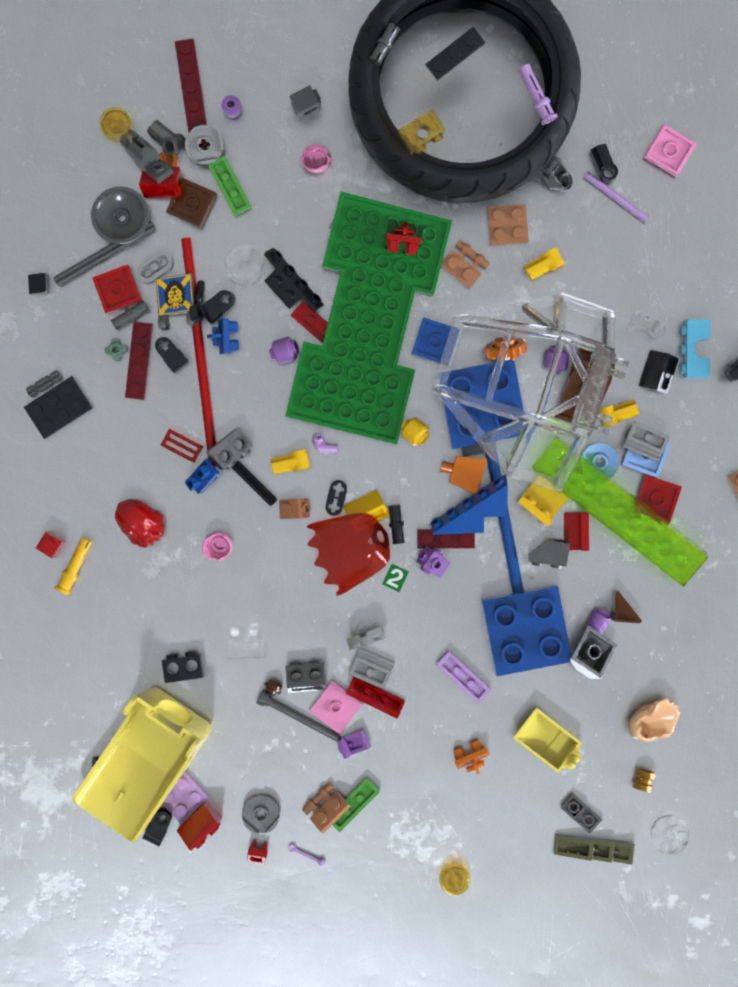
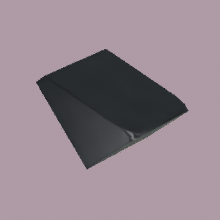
(38, 283)

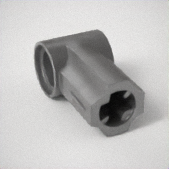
(170, 142)

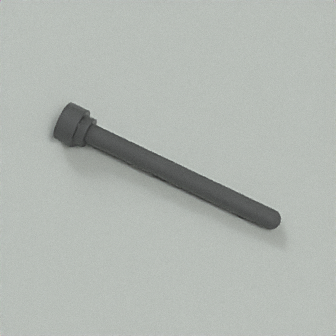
(266, 700)

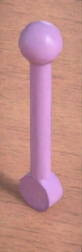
(292, 847)

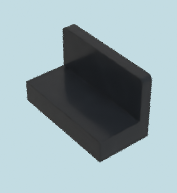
(659, 371)

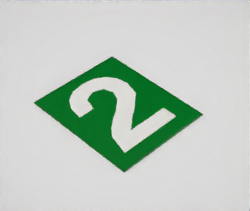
(395, 578)

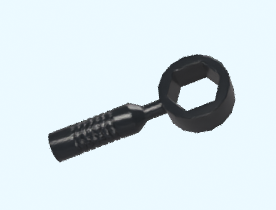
(196, 311)

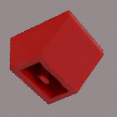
(198, 825)

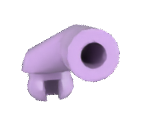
(322, 446)

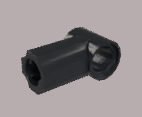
(604, 162)

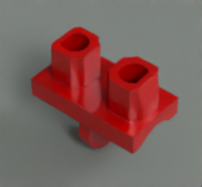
(411, 242)

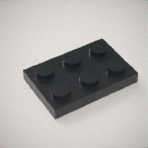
(58, 407)

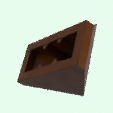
(621, 610)

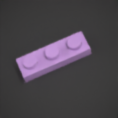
(463, 677)

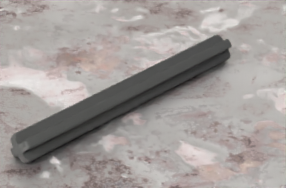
(97, 258)

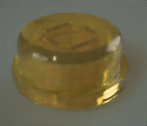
(115, 123)
(454, 879)

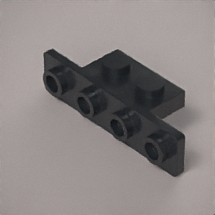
(288, 284)

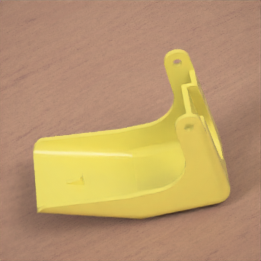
(142, 762)

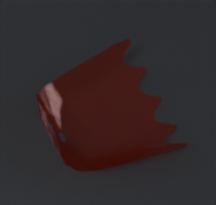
(346, 549)

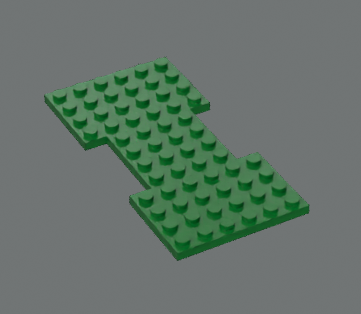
(355, 374)

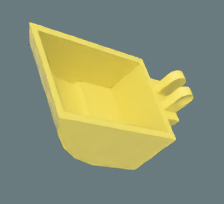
(549, 741)

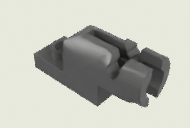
(146, 157)

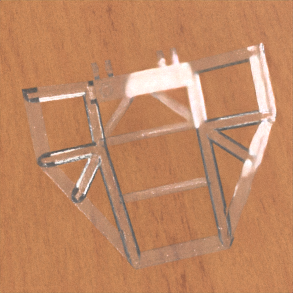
(525, 422)

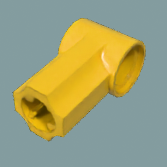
(547, 262)
(620, 412)
(294, 461)

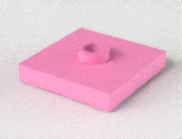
(670, 150)
(335, 707)

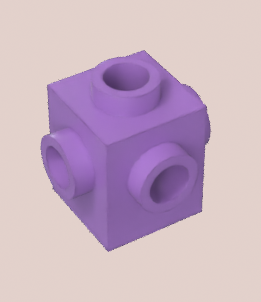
(432, 561)

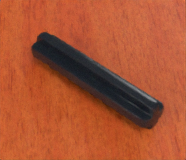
(254, 483)

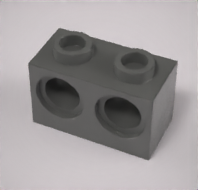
(305, 683)

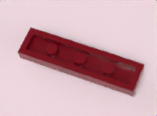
(139, 360)

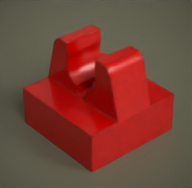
(257, 855)

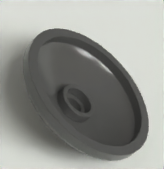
(111, 206)

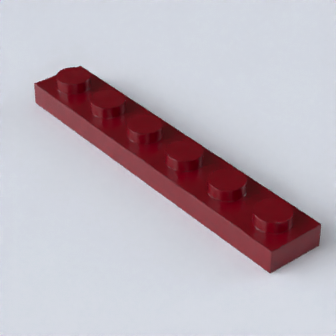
(191, 85)

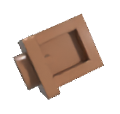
(294, 508)

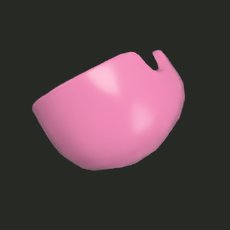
(316, 158)
(217, 546)

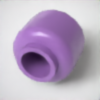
(284, 350)
(563, 362)

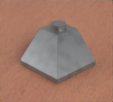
(592, 653)

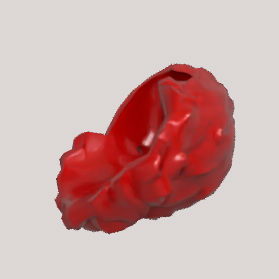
(139, 522)

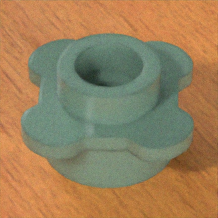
(115, 354)

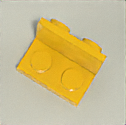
(542, 503)

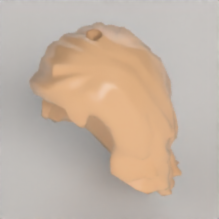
(654, 721)

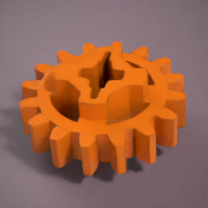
(515, 349)

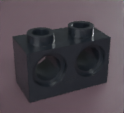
(184, 671)

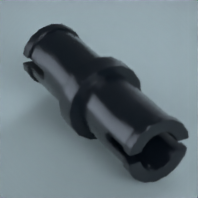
(396, 524)

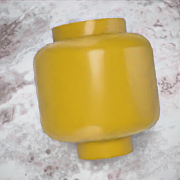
(415, 431)

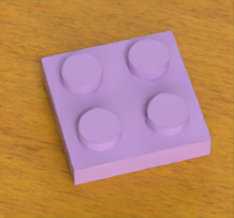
(185, 798)

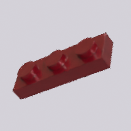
(426, 538)

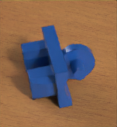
(221, 336)
(202, 476)

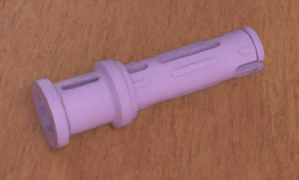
(541, 103)

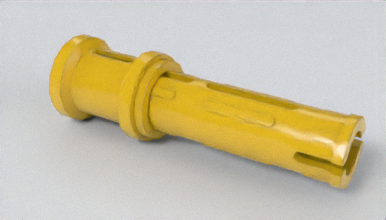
(70, 574)

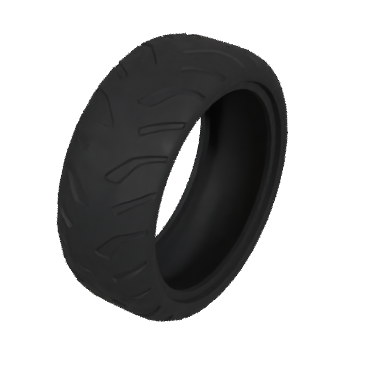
(466, 182)

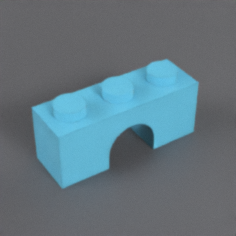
(692, 364)

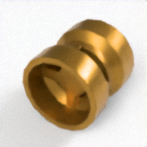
(644, 780)

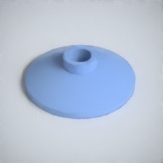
(608, 453)

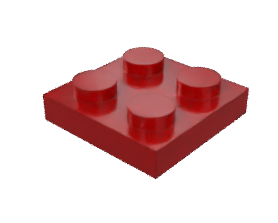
(117, 289)
(659, 496)

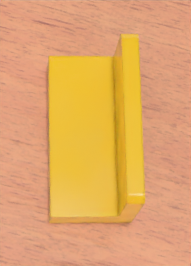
(369, 503)

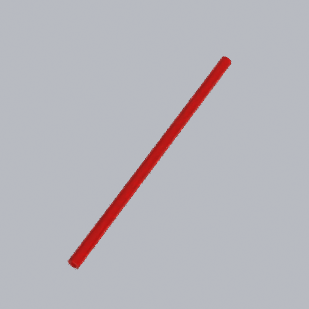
(200, 355)

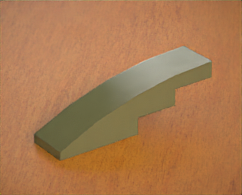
(594, 849)

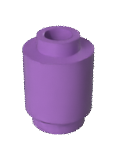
(234, 111)
(599, 620)

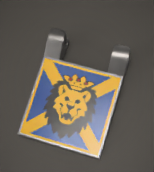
(174, 297)

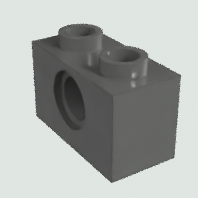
(305, 102)

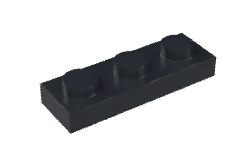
(455, 53)

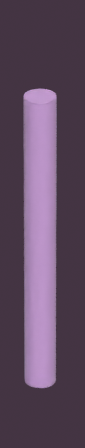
(616, 197)

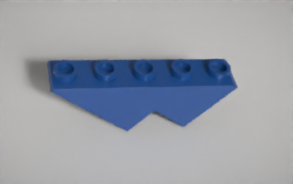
(470, 513)

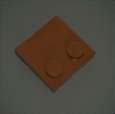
(192, 204)

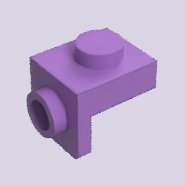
(353, 743)

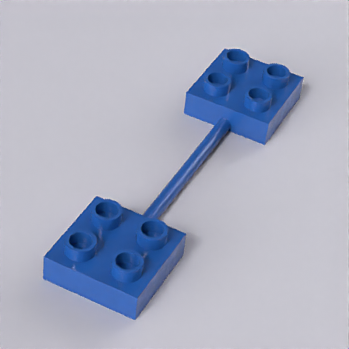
(525, 626)

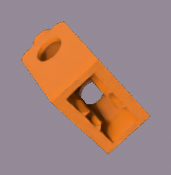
(465, 472)

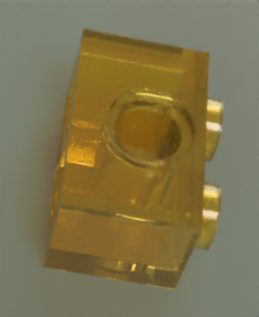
(428, 122)

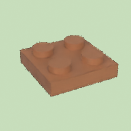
(507, 225)

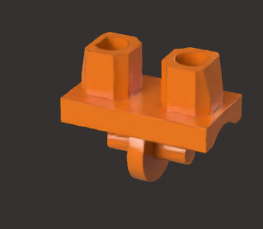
(479, 753)

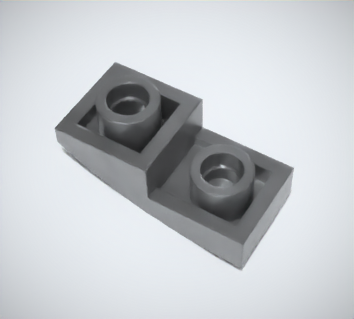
(581, 813)

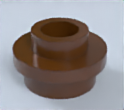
(273, 687)

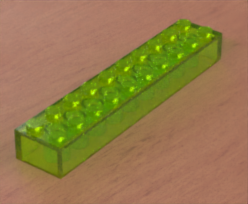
(625, 514)

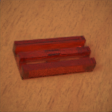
(196, 453)

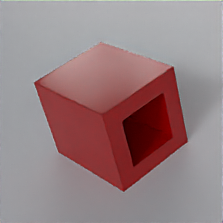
(50, 544)

